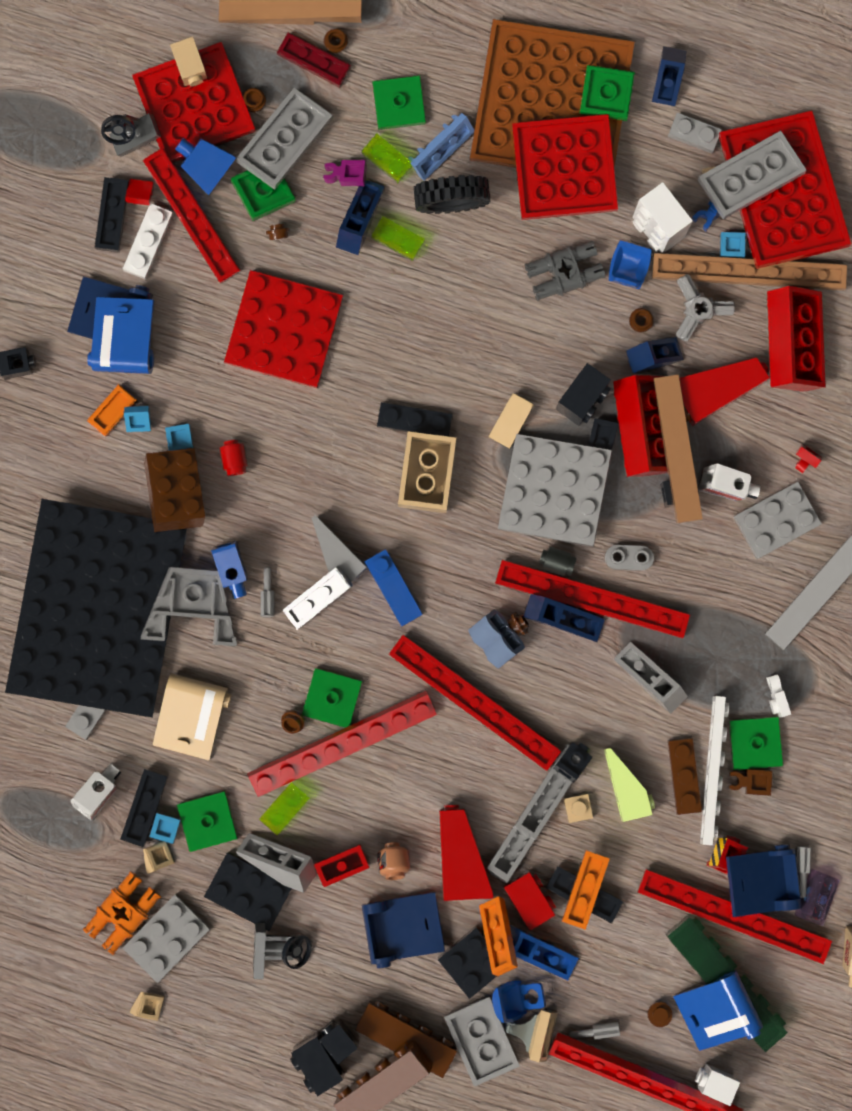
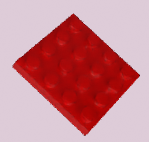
(203, 111)
(564, 167)
(283, 329)

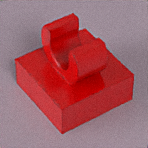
(807, 457)

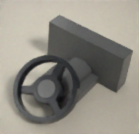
(129, 132)
(277, 948)

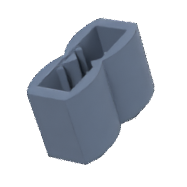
(496, 638)

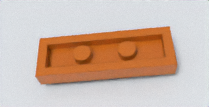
(585, 889)
(498, 936)

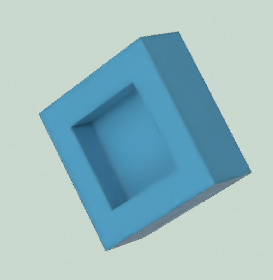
(732, 245)
(137, 419)
(179, 437)
(165, 828)

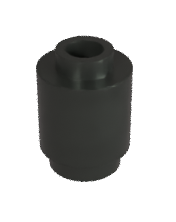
(557, 561)

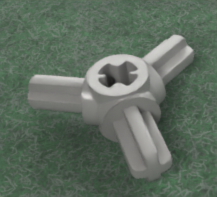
(710, 308)

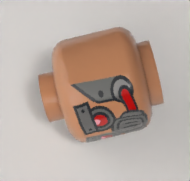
(393, 861)

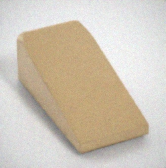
(511, 420)

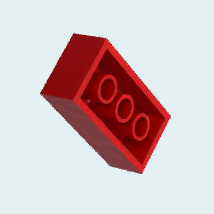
(796, 339)

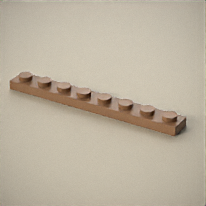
(745, 272)

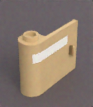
(190, 713)

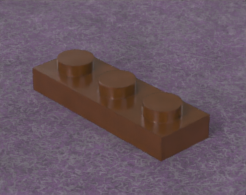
(684, 776)

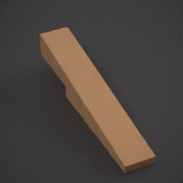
(289, 11)
(677, 449)

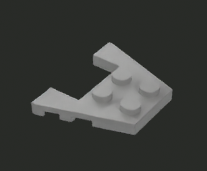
(193, 595)

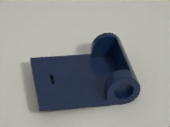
(84, 310)
(764, 881)
(399, 928)

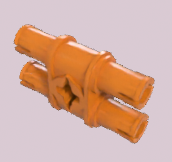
(135, 913)

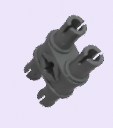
(569, 259)

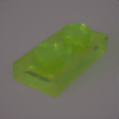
(387, 158)
(397, 238)
(284, 808)

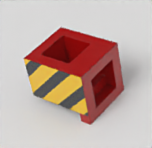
(724, 848)

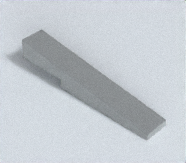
(813, 596)
(530, 823)

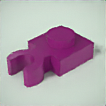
(349, 173)

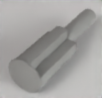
(267, 596)
(804, 866)
(599, 1031)

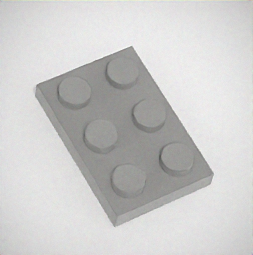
(777, 520)
(166, 938)
(481, 1041)

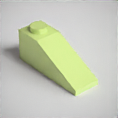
(629, 792)

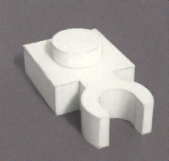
(778, 702)

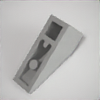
(337, 553)
(651, 677)
(278, 862)

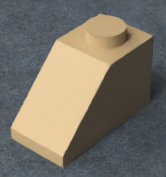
(188, 62)

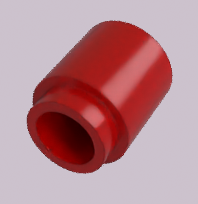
(233, 458)

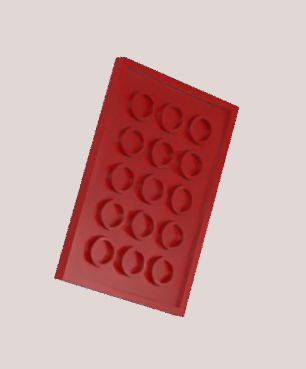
(801, 215)

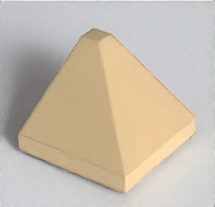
(157, 857)
(147, 1006)

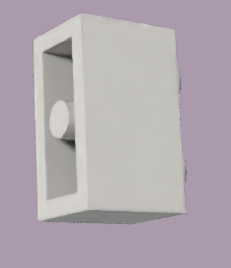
(717, 1084)

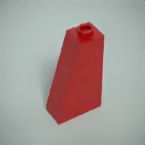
(716, 388)
(461, 862)

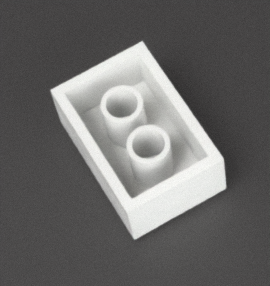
(661, 219)

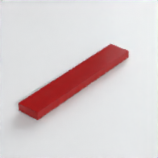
(191, 215)

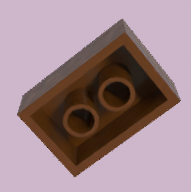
(174, 490)

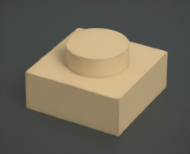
(578, 808)

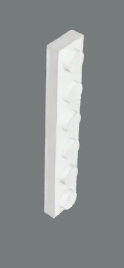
(713, 781)

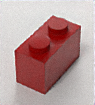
(342, 865)
(529, 900)

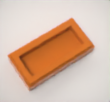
(111, 410)

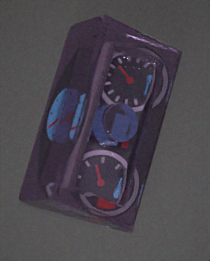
(819, 896)

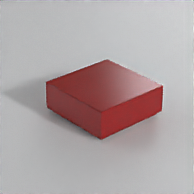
(139, 192)

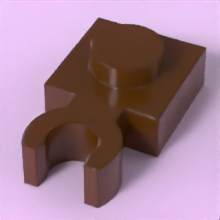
(755, 782)

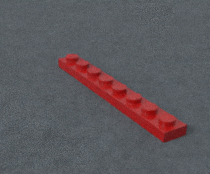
(592, 599)
(474, 703)
(341, 744)
(720, 912)
(634, 1076)

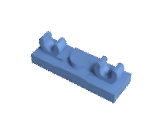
(442, 146)

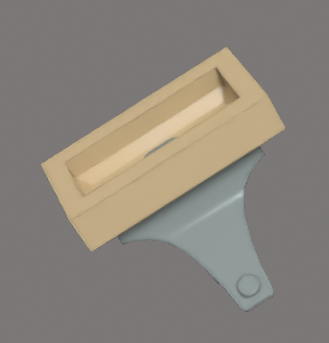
(535, 1034)

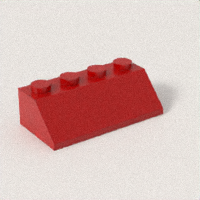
(640, 426)

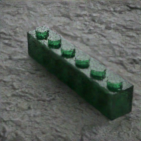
(710, 965)

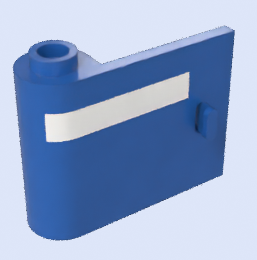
(122, 339)
(719, 1012)

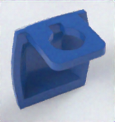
(629, 264)
(510, 1000)

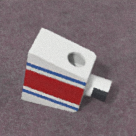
(727, 483)
(91, 802)

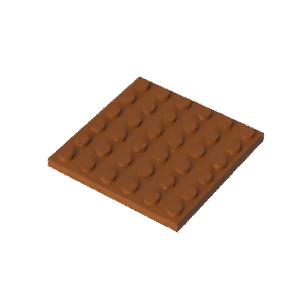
(537, 77)

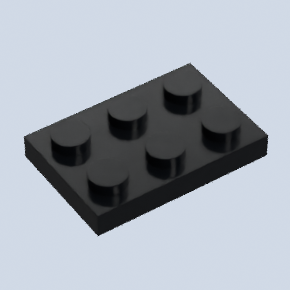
(247, 891)

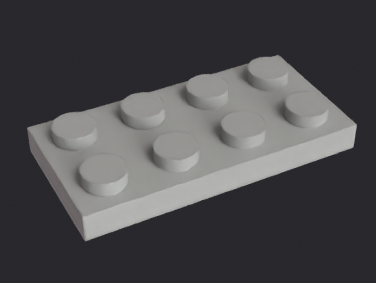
(284, 138)
(751, 175)

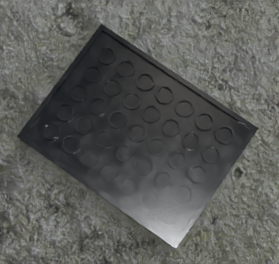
(87, 607)

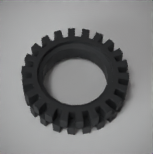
(451, 194)

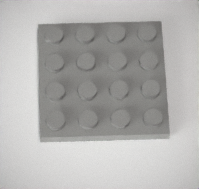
(555, 490)

